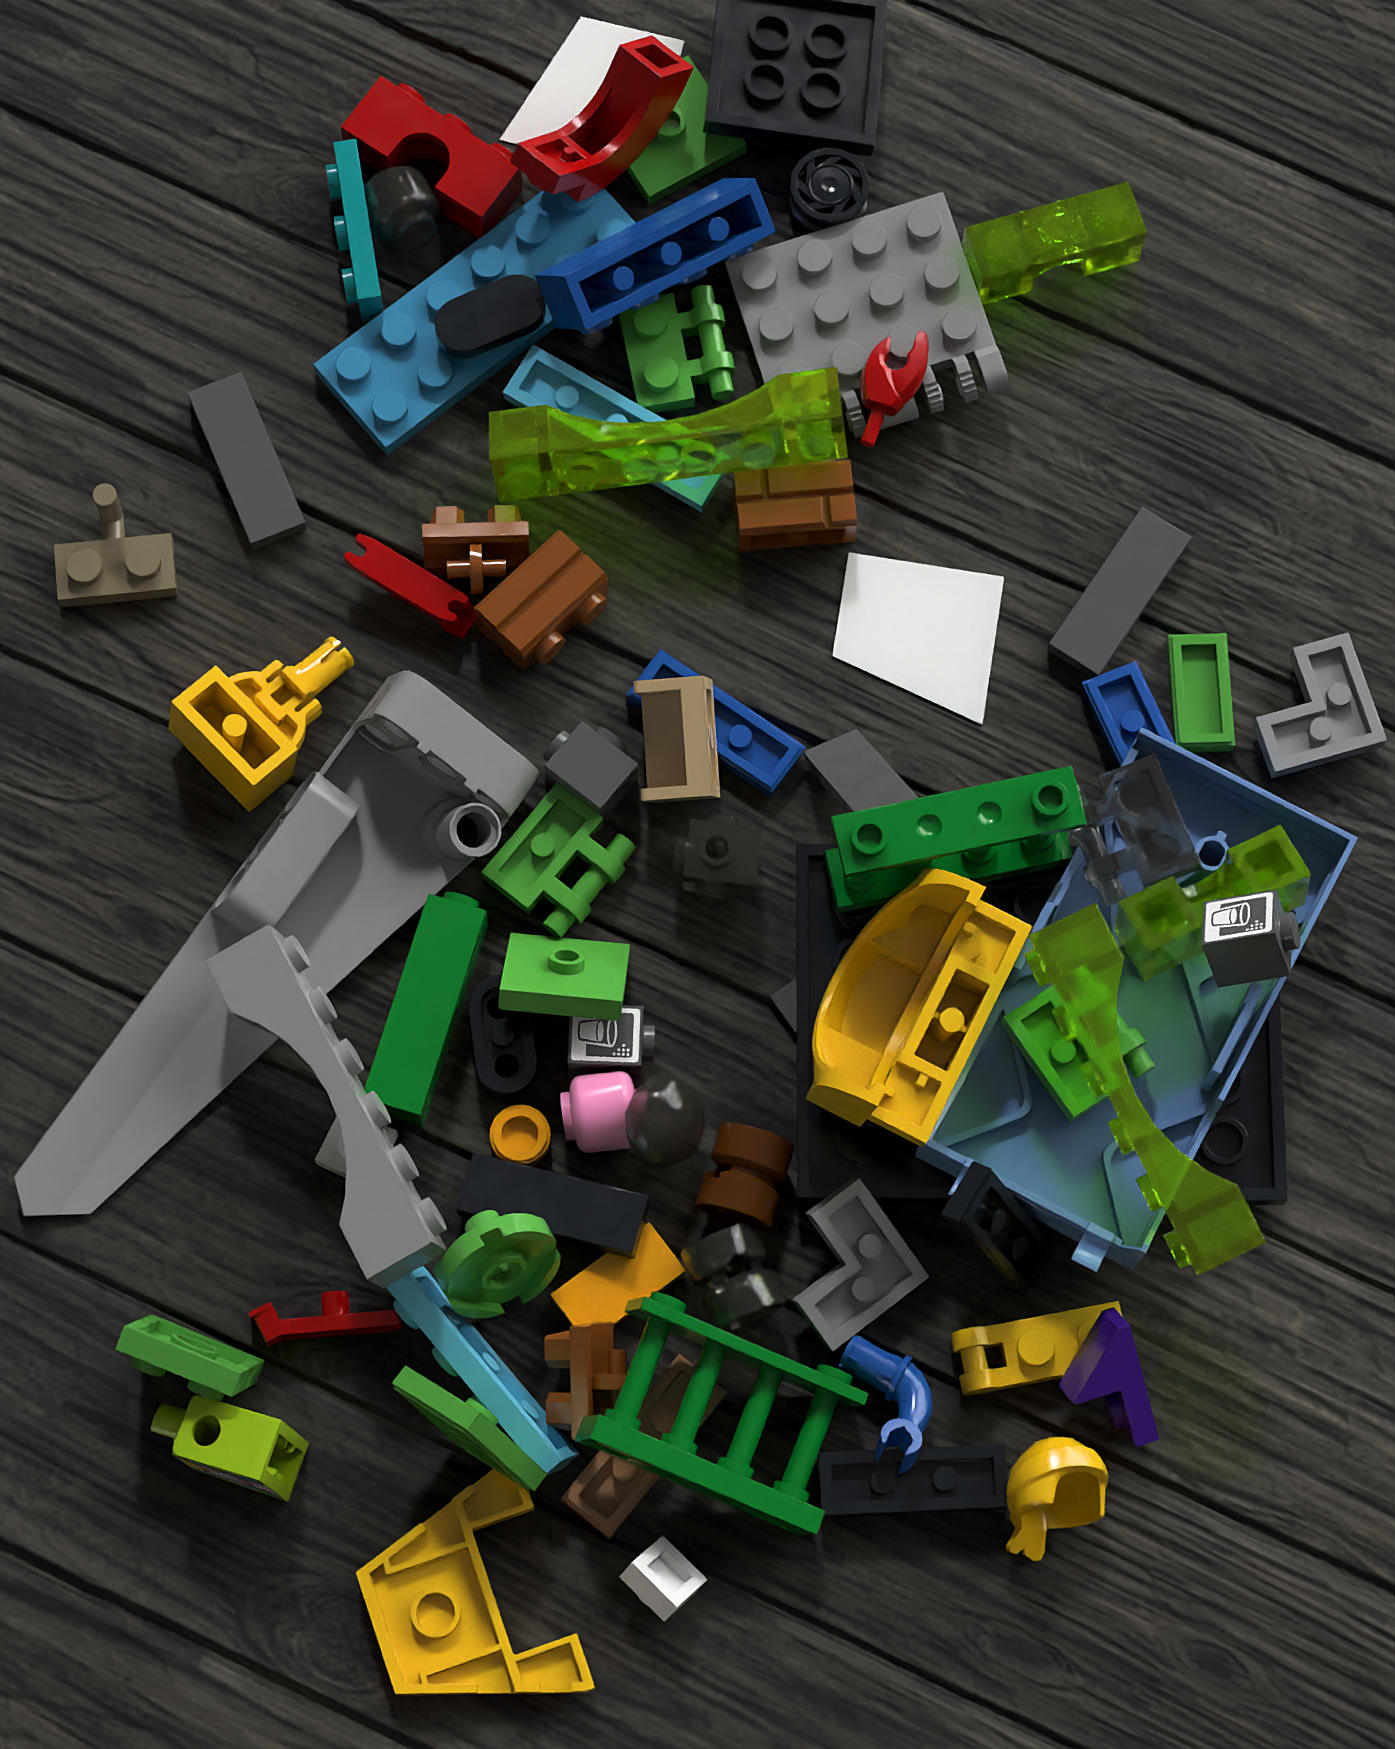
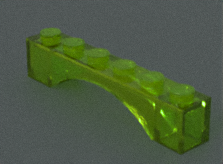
(558, 453)
(1204, 1209)

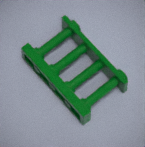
(969, 831)
(674, 1454)

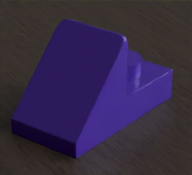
(1111, 1369)

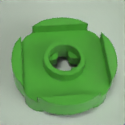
(497, 1263)

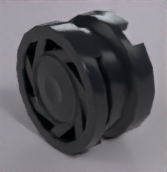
(828, 190)

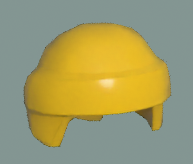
(1053, 1487)

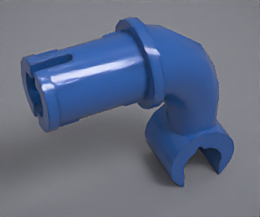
(902, 1384)

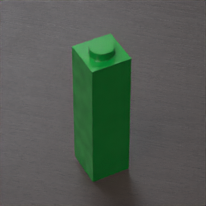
(427, 1006)

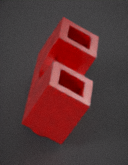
(398, 127)

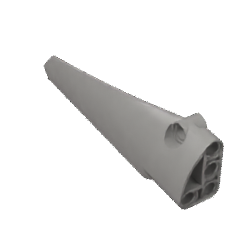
(331, 870)

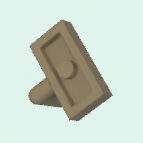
(116, 565)

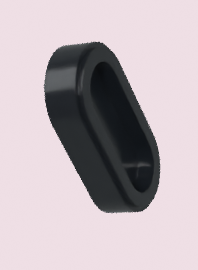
(490, 316)

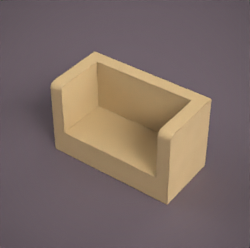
(679, 739)

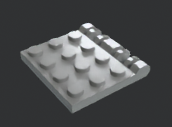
(858, 282)

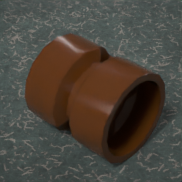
(744, 1176)

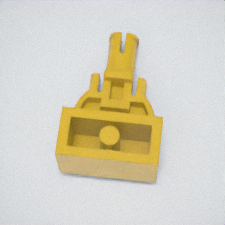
(255, 721)

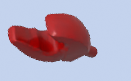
(886, 389)

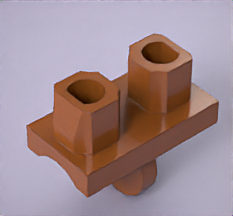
(475, 548)
(595, 1373)

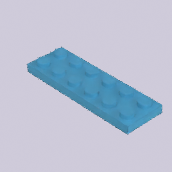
(393, 368)

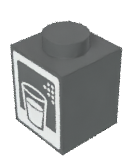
(1248, 938)
(610, 1044)

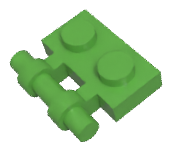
(657, 353)
(542, 851)
(1058, 1062)

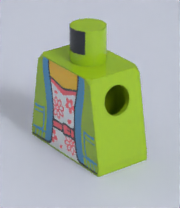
(233, 1444)

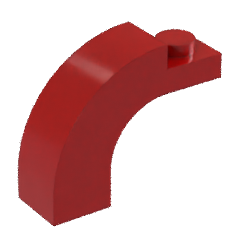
(612, 127)

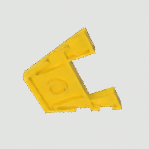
(440, 1613)

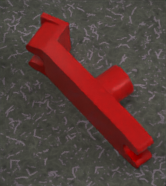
(413, 585)
(335, 1321)

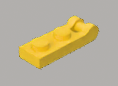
(1030, 1348)

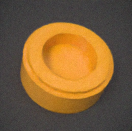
(520, 1135)

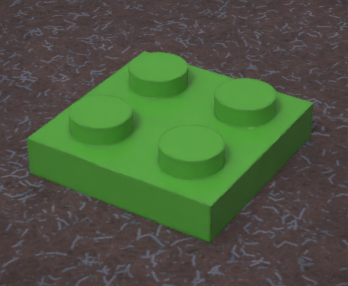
(207, 1363)

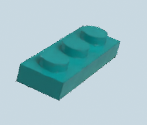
(354, 230)

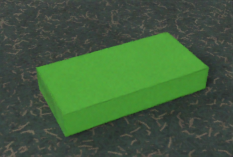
(1200, 692)

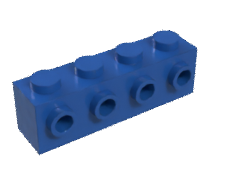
(655, 254)

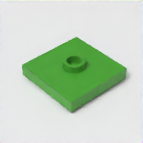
(680, 148)
(564, 977)
(470, 1428)

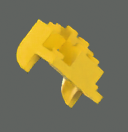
(908, 1009)

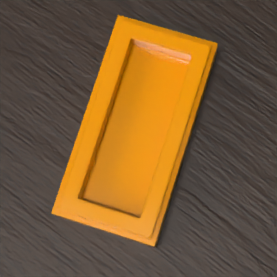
(612, 1280)

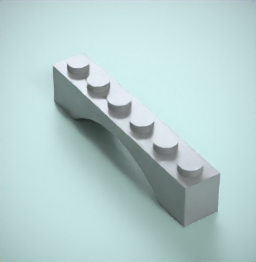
(381, 1210)

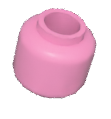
(596, 1111)

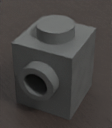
(591, 767)

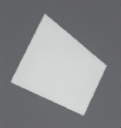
(574, 77)
(921, 628)

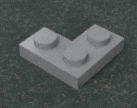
(1337, 713)
(872, 1270)

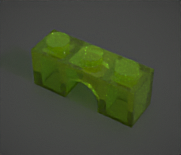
(1093, 229)
(1165, 921)

